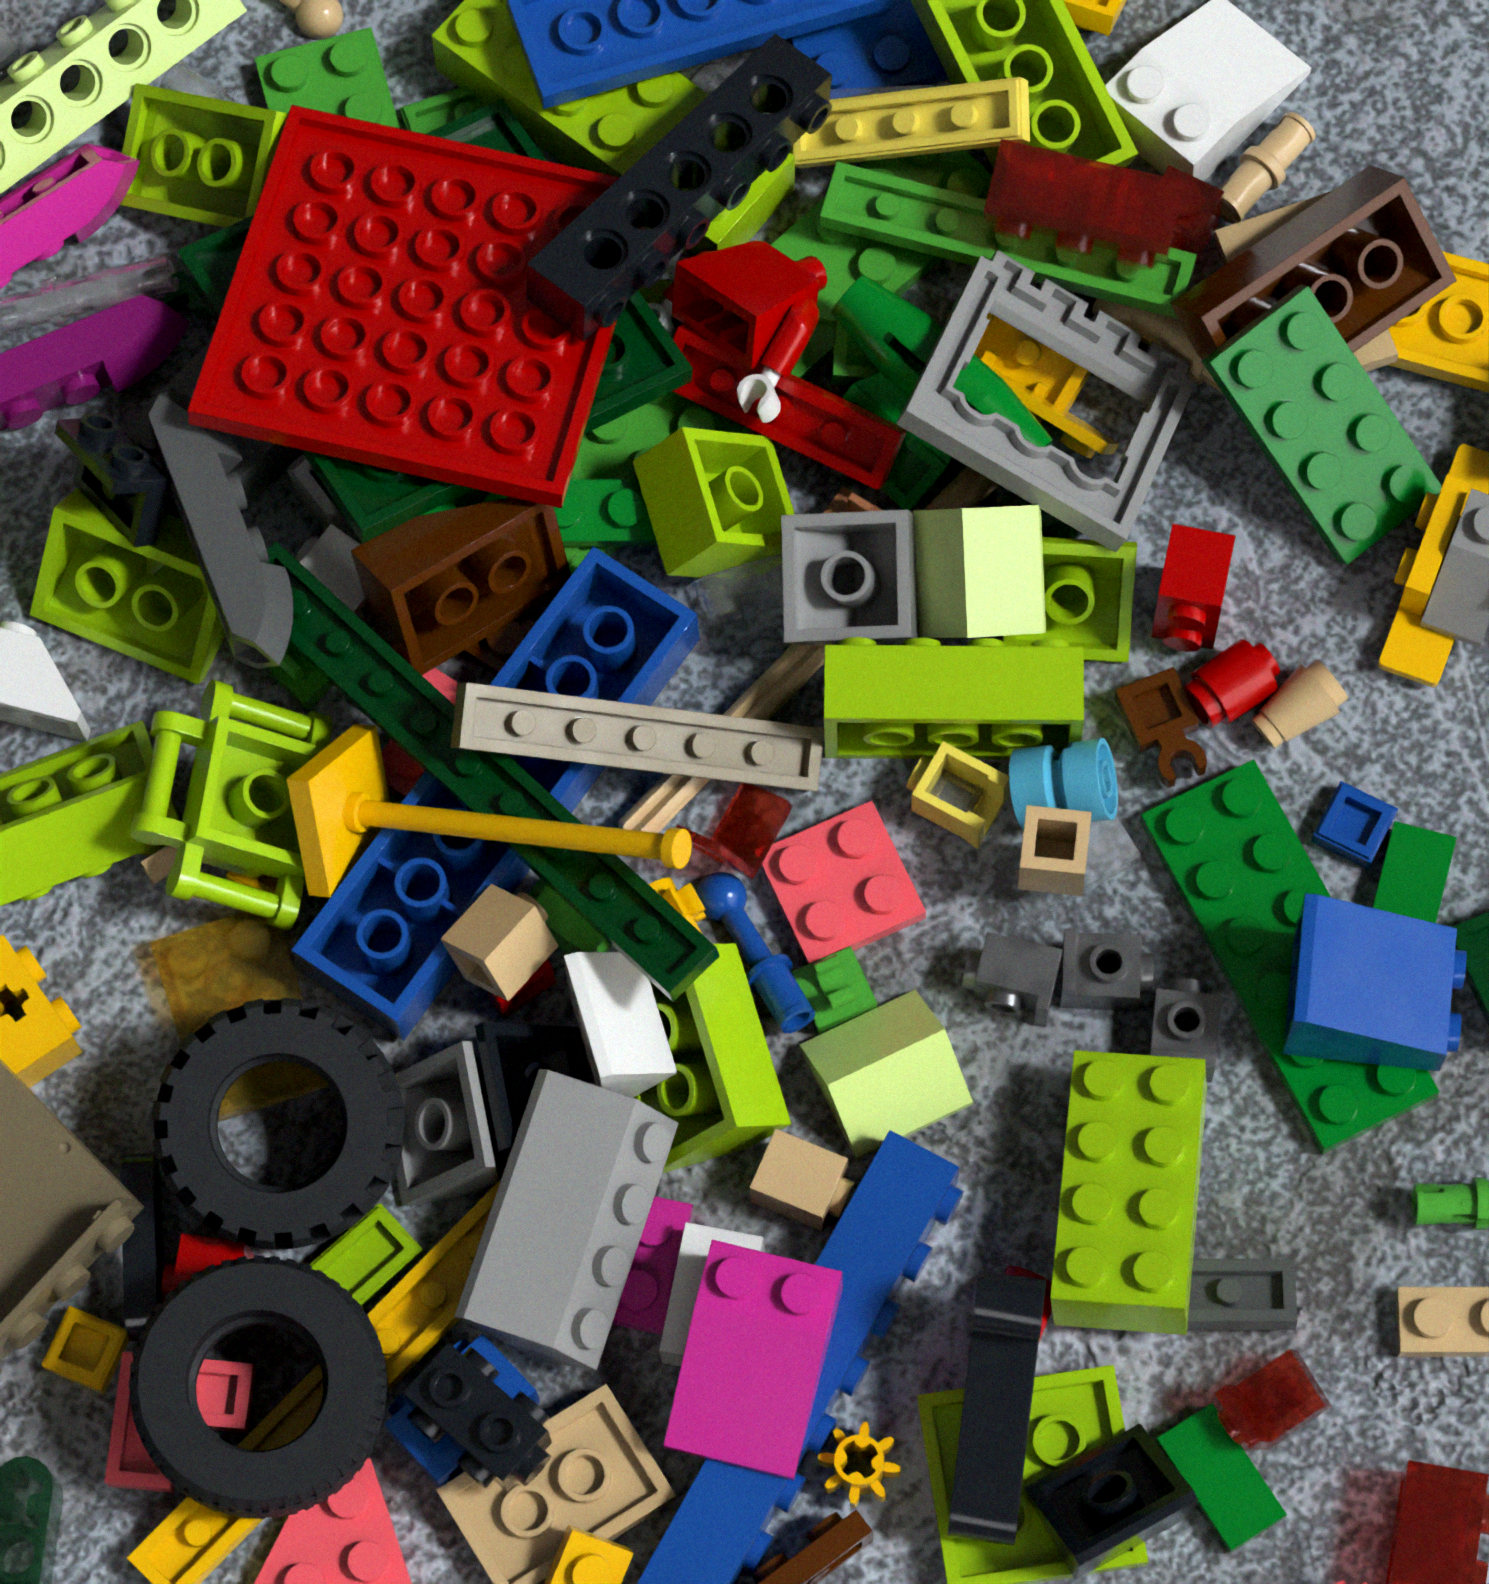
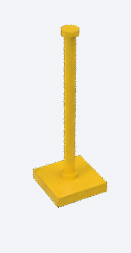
(345, 802)

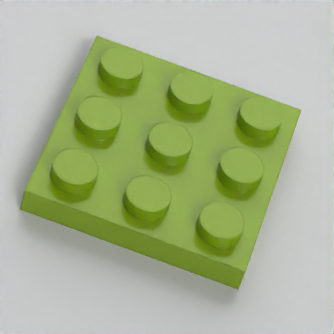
(1067, 1419)

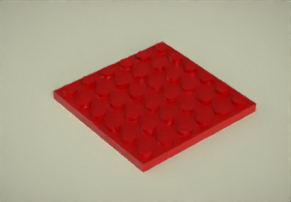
(394, 314)

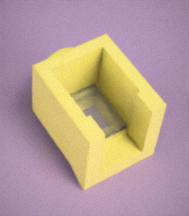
(958, 792)

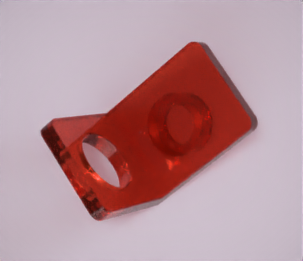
(744, 830)

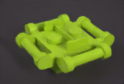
(235, 800)

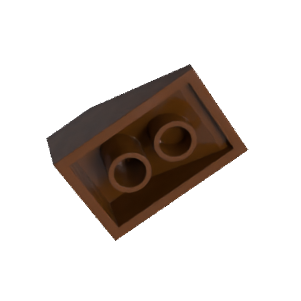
(460, 576)

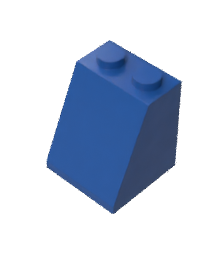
(1372, 986)

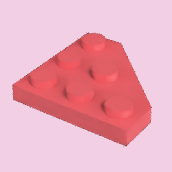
(340, 1540)

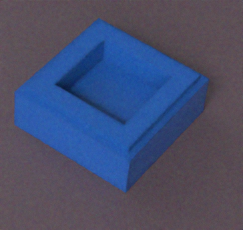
(1354, 825)

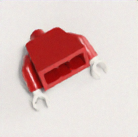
(750, 307)

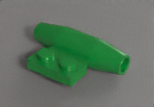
(898, 343)

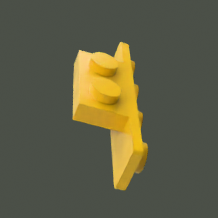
(1043, 382)
(1410, 648)

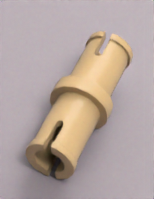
(1265, 166)

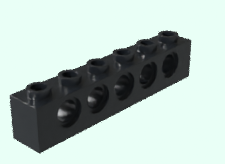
(648, 195)

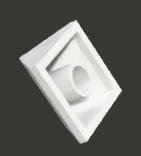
(618, 1022)

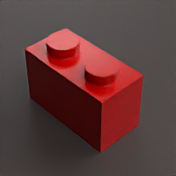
(1192, 588)

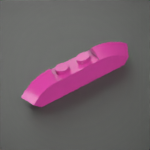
(62, 202)

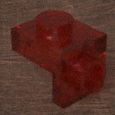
(1271, 1402)

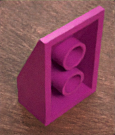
(753, 1359)

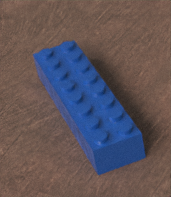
(385, 922)

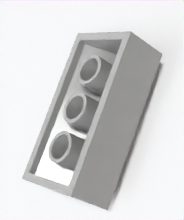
(566, 1220)

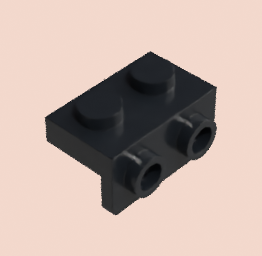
(117, 476)

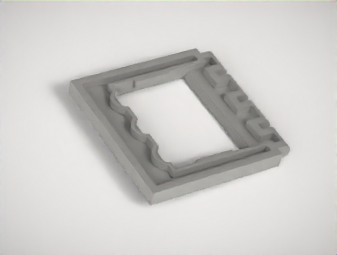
(995, 444)

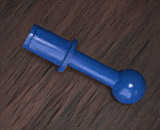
(770, 974)

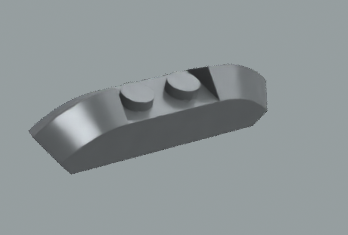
(246, 590)

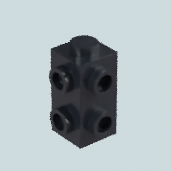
(496, 1434)

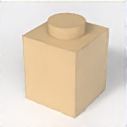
(1054, 850)
(500, 941)
(801, 1181)

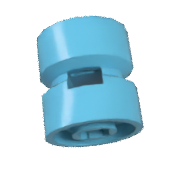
(1074, 780)

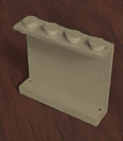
(54, 1212)

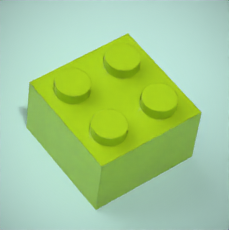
(713, 499)

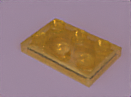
(219, 970)

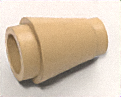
(1300, 704)

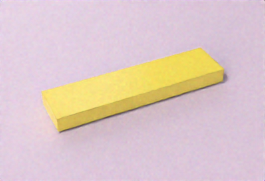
(918, 123)

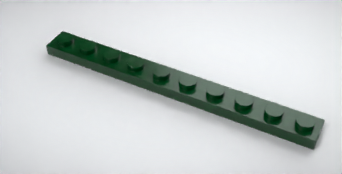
(421, 724)

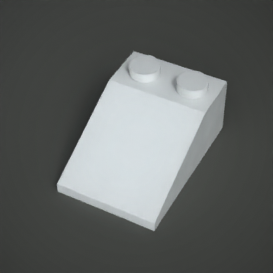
(1203, 88)

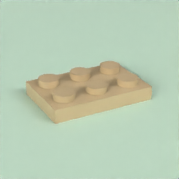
(594, 1481)

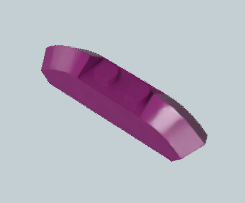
(83, 357)

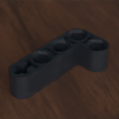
(996, 1408)

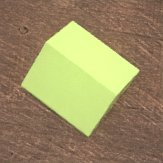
(980, 571)
(887, 1073)

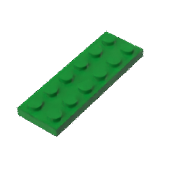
(1244, 890)

